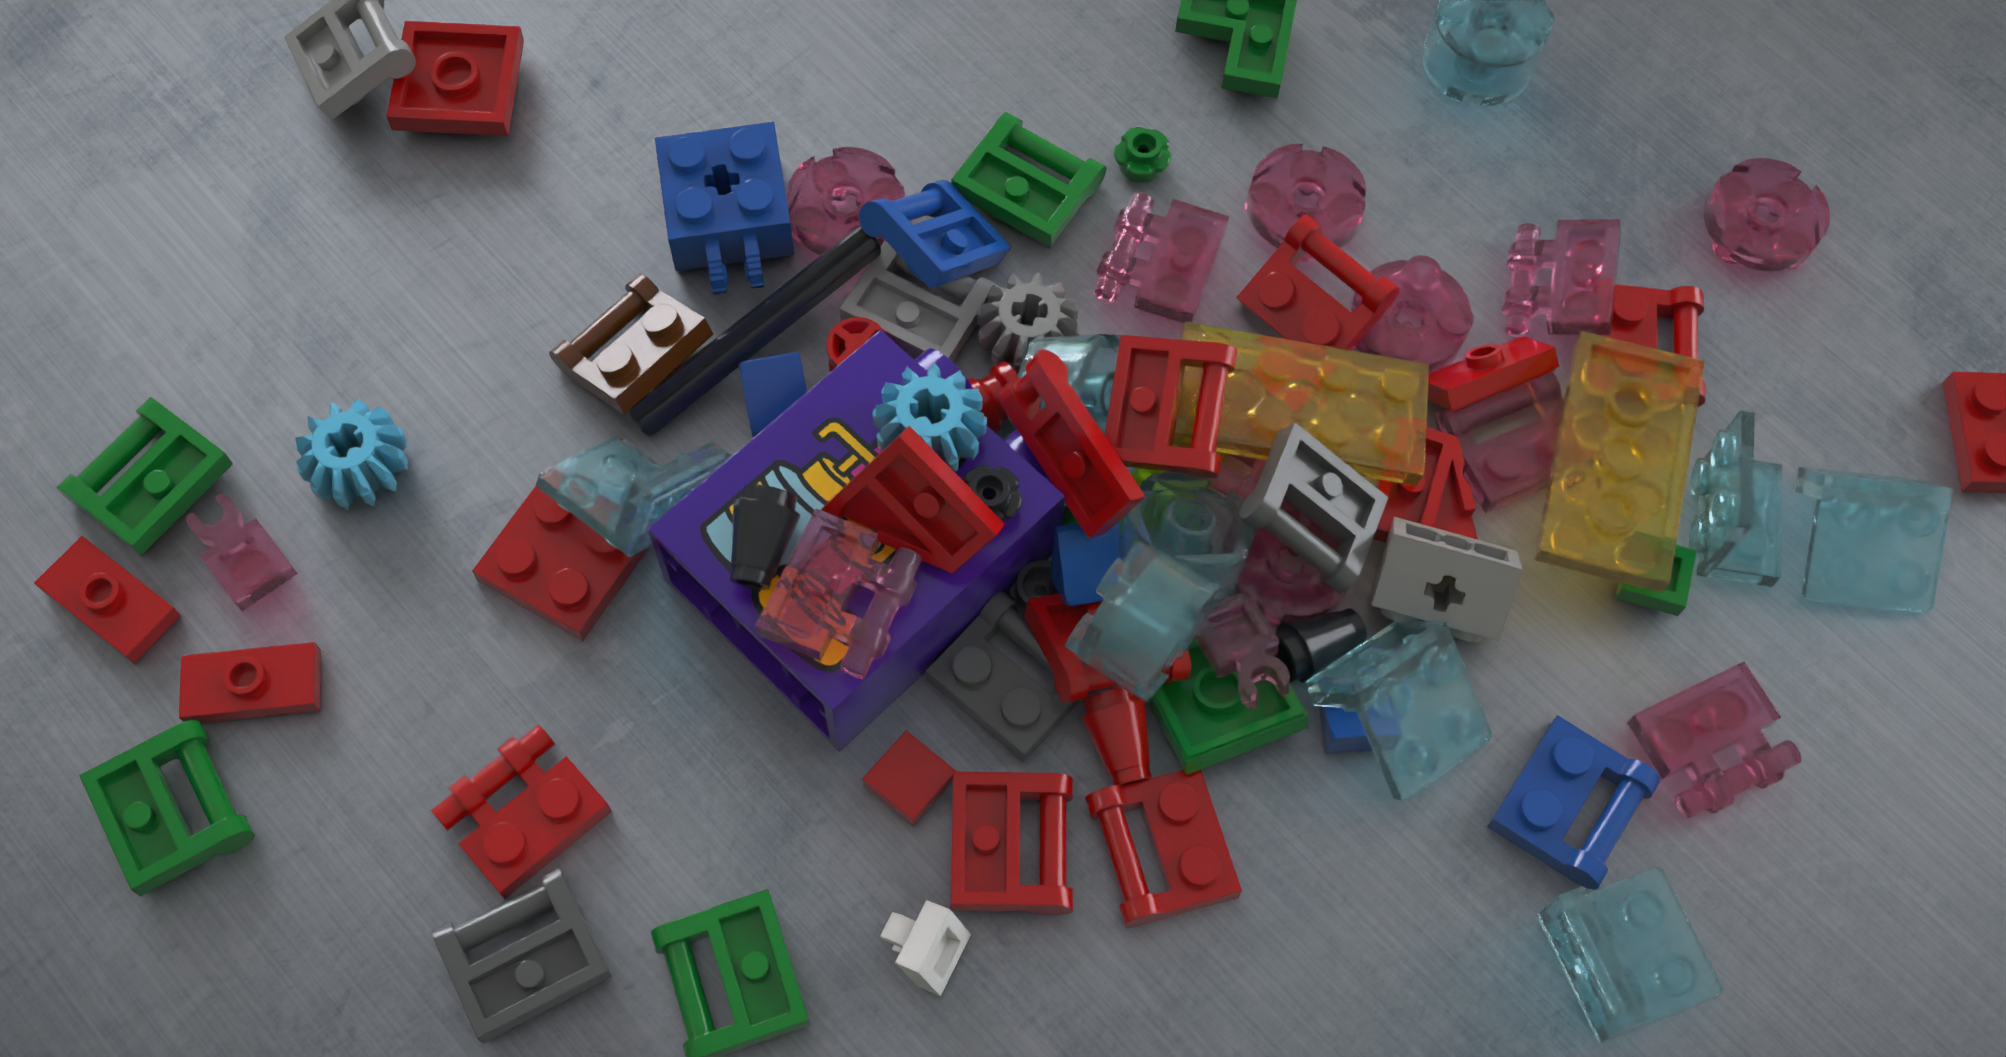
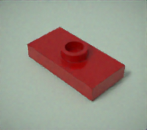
(1490, 371)
(107, 599)
(250, 683)

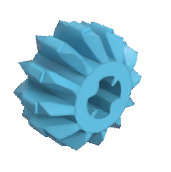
(936, 410)
(351, 454)

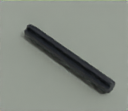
(754, 330)

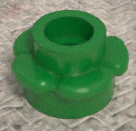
(1138, 165)

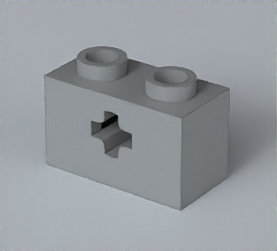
(1420, 556)

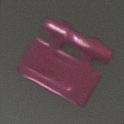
(1180, 261)
(1582, 277)
(819, 584)
(1705, 720)

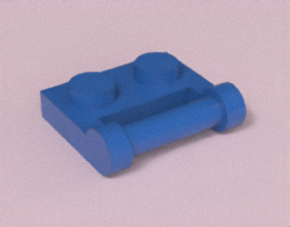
(940, 248)
(1553, 792)

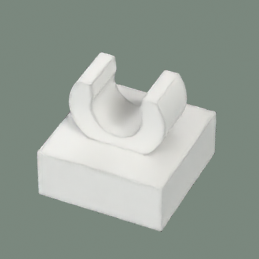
(927, 946)

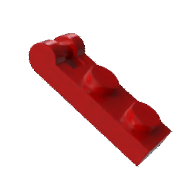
(1070, 445)

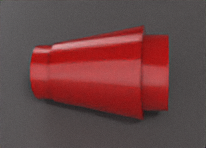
(1119, 734)

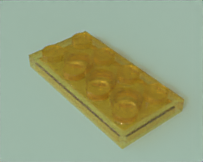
(1350, 401)
(1620, 462)

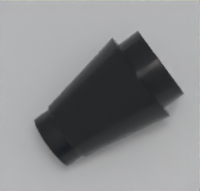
(760, 534)
(1318, 641)

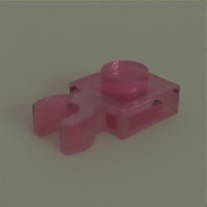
(241, 555)
(1242, 641)

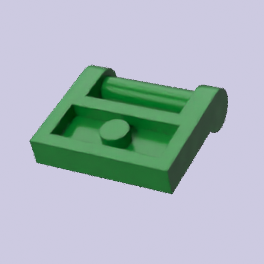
(1021, 192)
(156, 485)
(145, 817)
(752, 969)

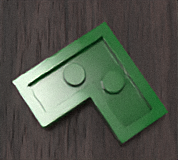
(1257, 38)

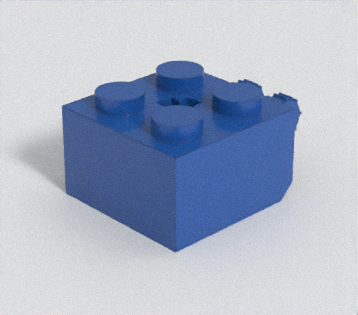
(724, 200)

